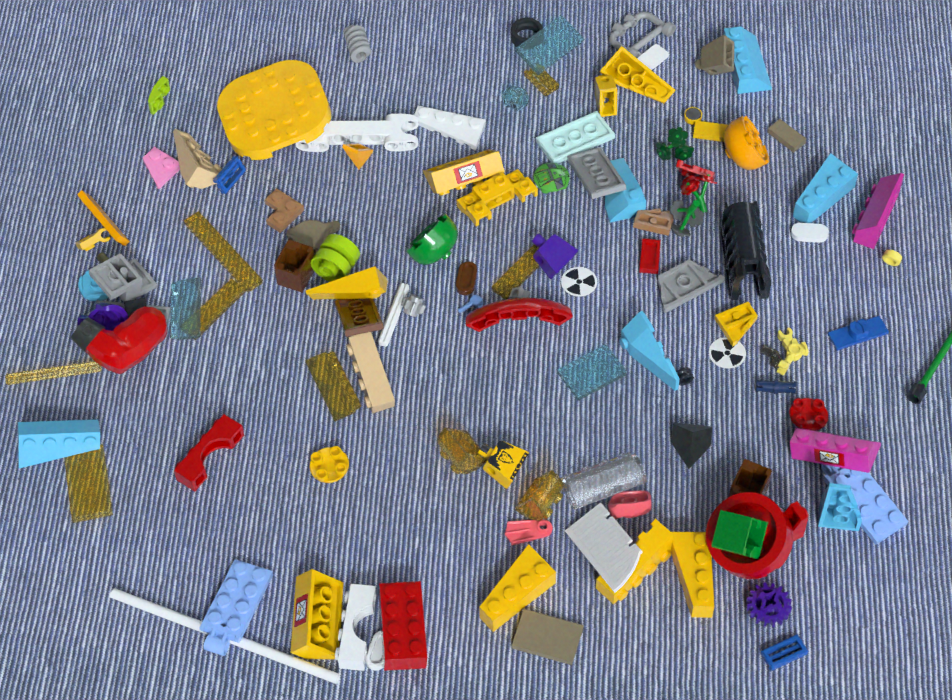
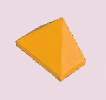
(358, 153)

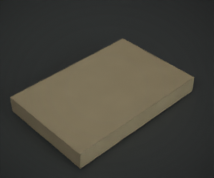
(547, 637)

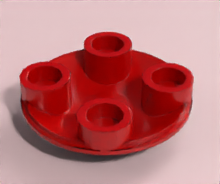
(808, 413)

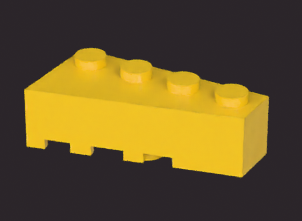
(655, 549)
(694, 571)
(518, 588)

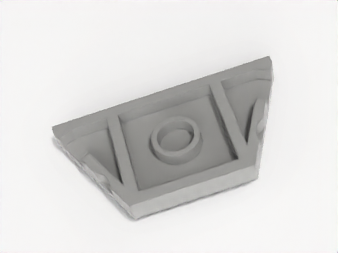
(685, 283)

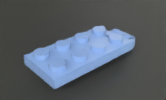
(877, 510)
(234, 605)

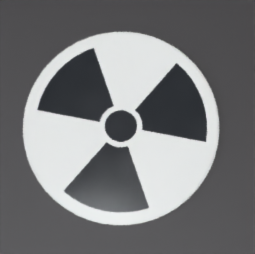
(579, 281)
(725, 355)

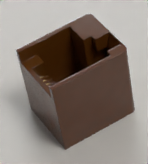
(294, 266)
(751, 478)

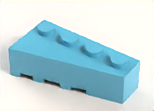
(825, 189)
(55, 440)

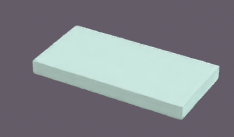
(575, 137)

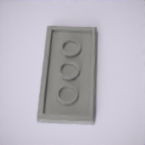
(596, 172)

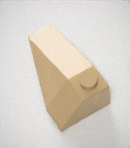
(194, 163)

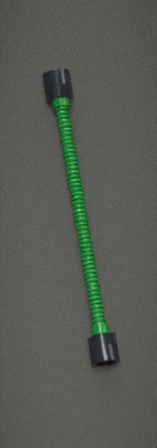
(918, 389)

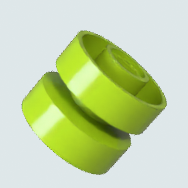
(335, 257)

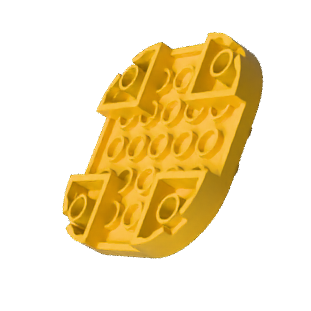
(273, 109)

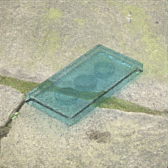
(549, 45)

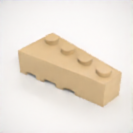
(370, 372)

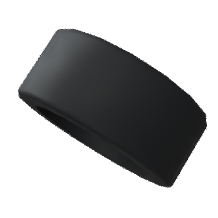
(523, 24)

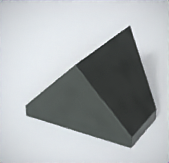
(691, 441)

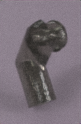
(773, 354)

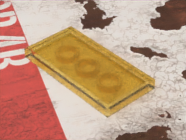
(88, 485)

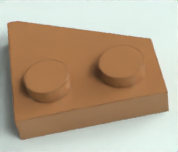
(654, 221)

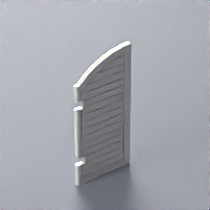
(605, 546)

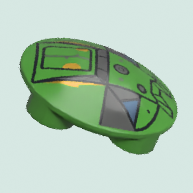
(551, 177)

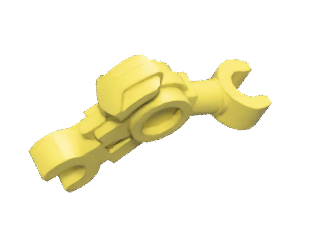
(793, 350)

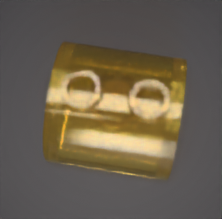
(461, 450)
(540, 496)

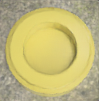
(892, 257)

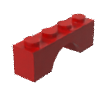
(223, 434)

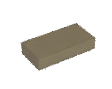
(786, 135)

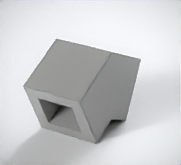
(519, 292)

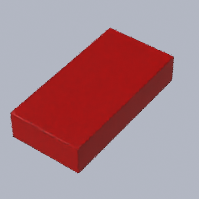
(650, 256)

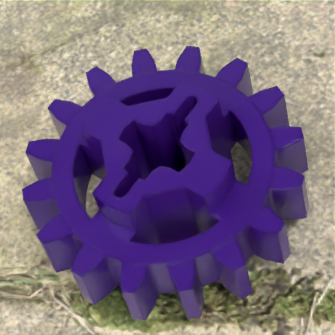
(773, 612)

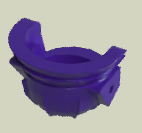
(107, 315)

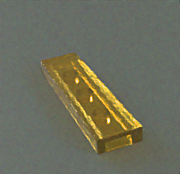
(516, 274)
(219, 304)

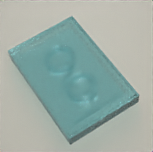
(592, 372)

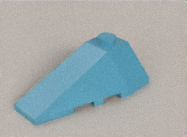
(624, 203)
(640, 344)
(839, 508)

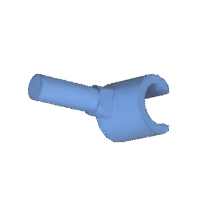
(475, 300)

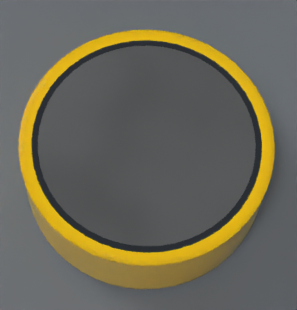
(692, 114)

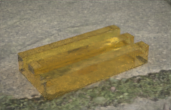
(544, 79)

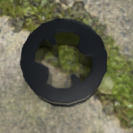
(685, 376)

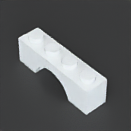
(352, 650)

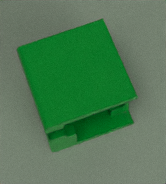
(739, 534)

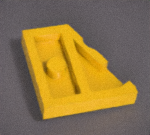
(736, 321)

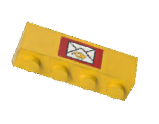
(464, 171)
(316, 615)

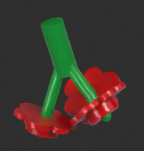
(691, 183)

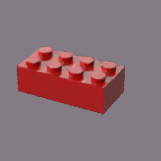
(402, 626)

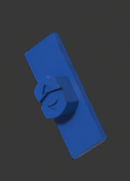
(858, 332)

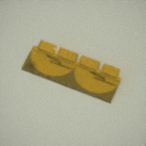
(333, 385)

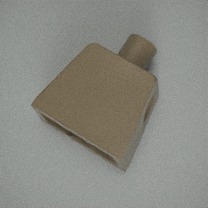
(717, 56)

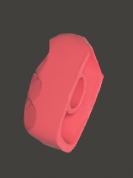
(630, 504)

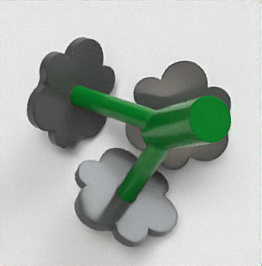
(693, 216)

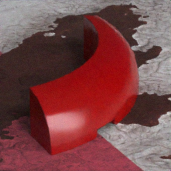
(518, 310)

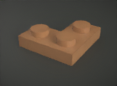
(285, 210)

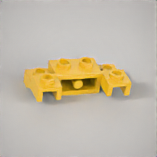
(493, 193)

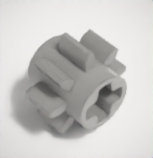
(413, 305)

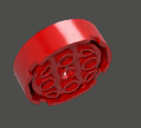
(776, 543)

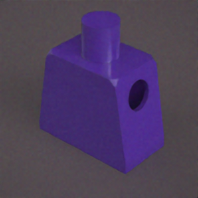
(552, 253)

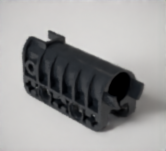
(744, 248)

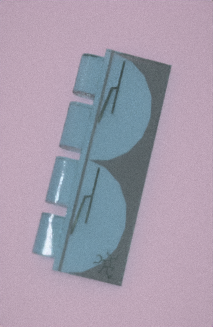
(185, 309)

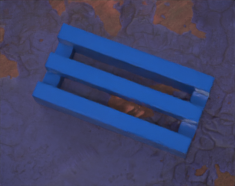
(228, 172)
(769, 660)

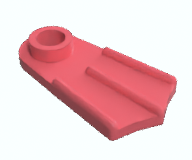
(527, 530)

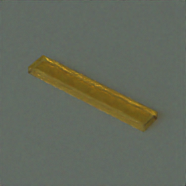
(223, 251)

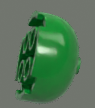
(434, 241)

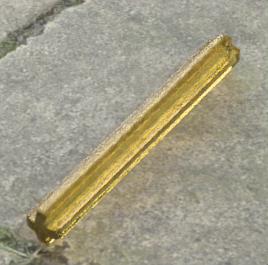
(53, 372)

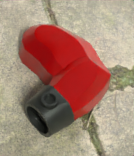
(127, 343)

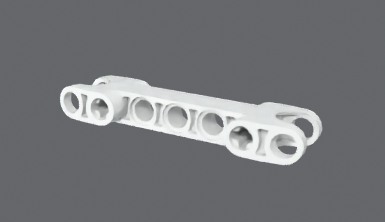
(387, 133)

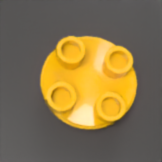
(329, 464)

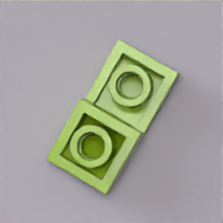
(156, 96)

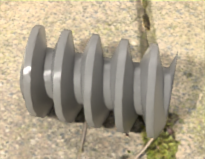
(357, 43)

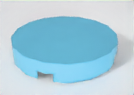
(89, 288)

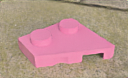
(160, 166)

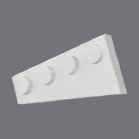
(457, 126)

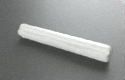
(393, 315)

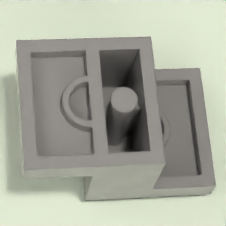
(122, 278)

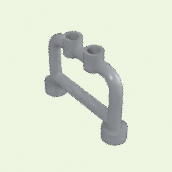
(631, 21)

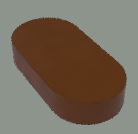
(466, 278)

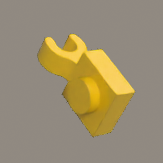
(88, 242)

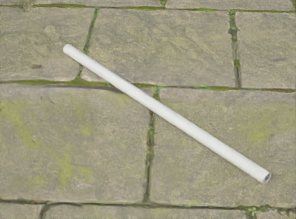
(244, 643)

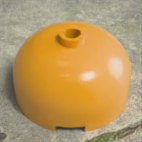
(744, 144)

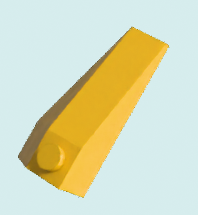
(637, 77)
(360, 285)

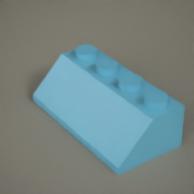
(749, 66)

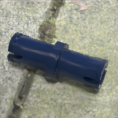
(775, 386)

